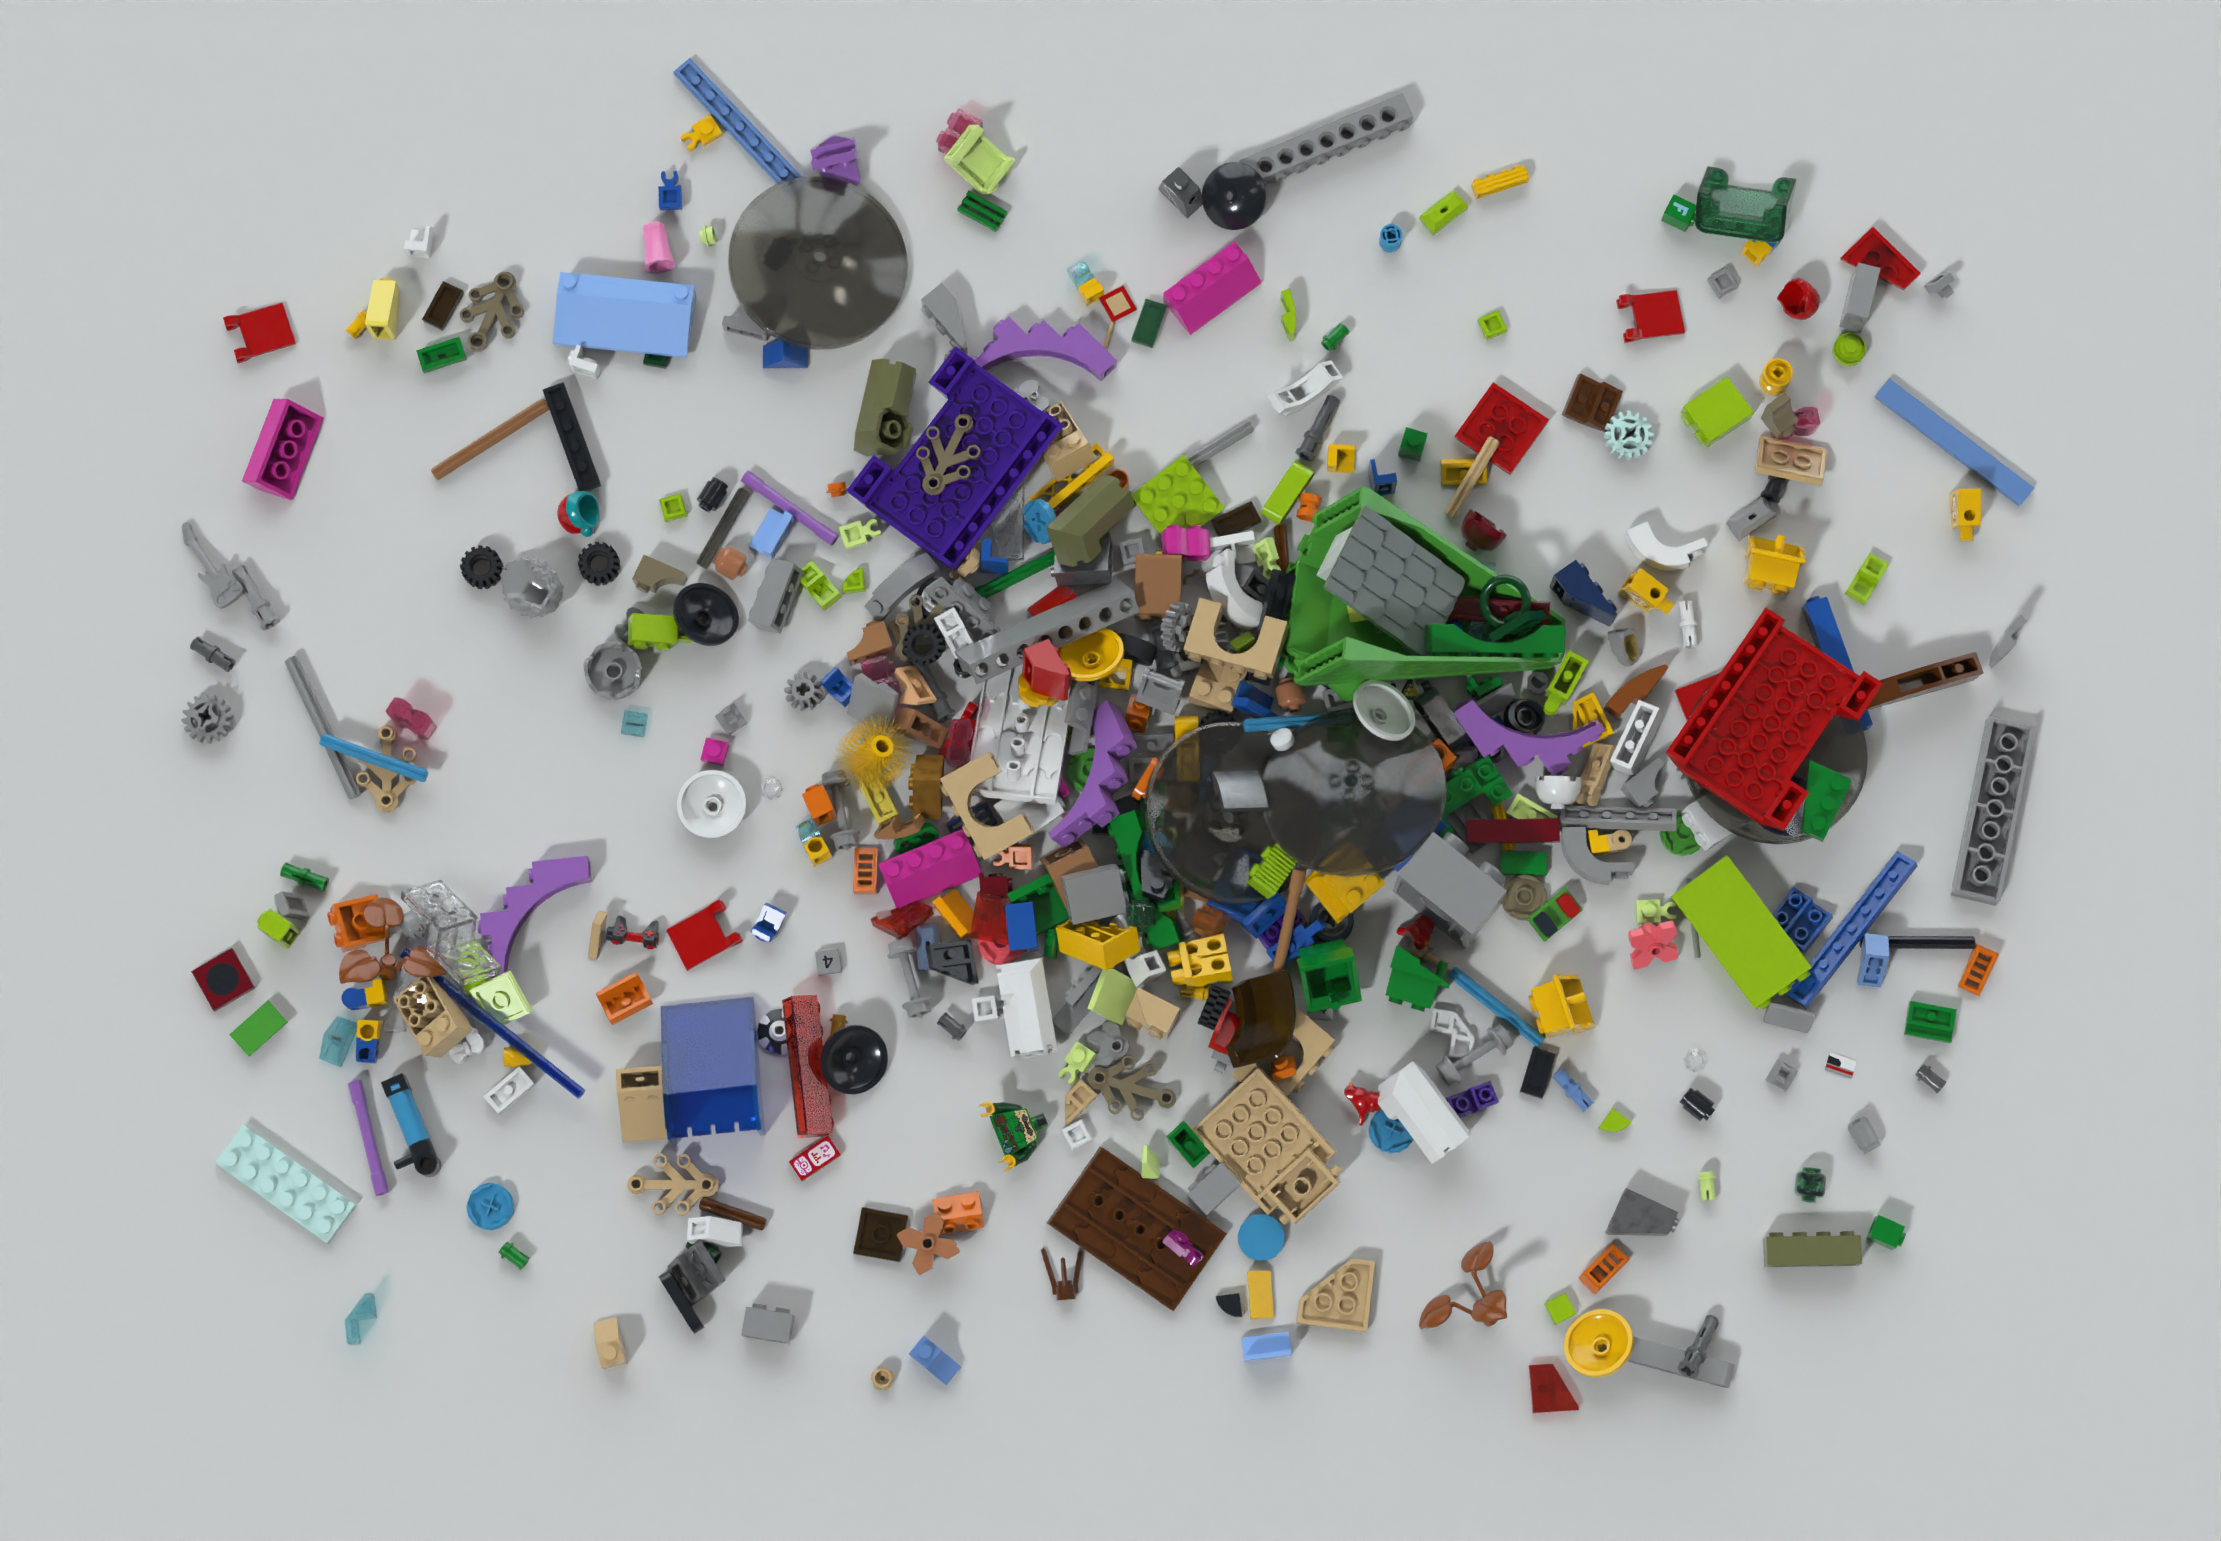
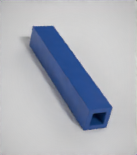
(1828, 638)

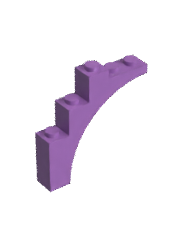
(1075, 347)
(1521, 746)
(1107, 775)
(548, 879)

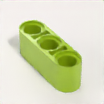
(1287, 492)

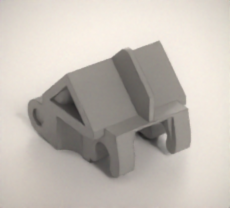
(1157, 697)

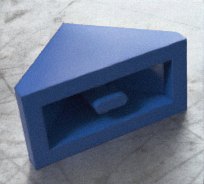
(784, 355)

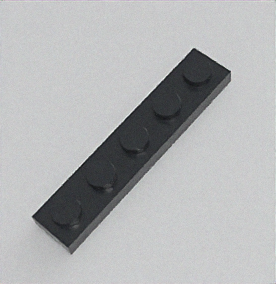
(571, 437)
(1274, 606)

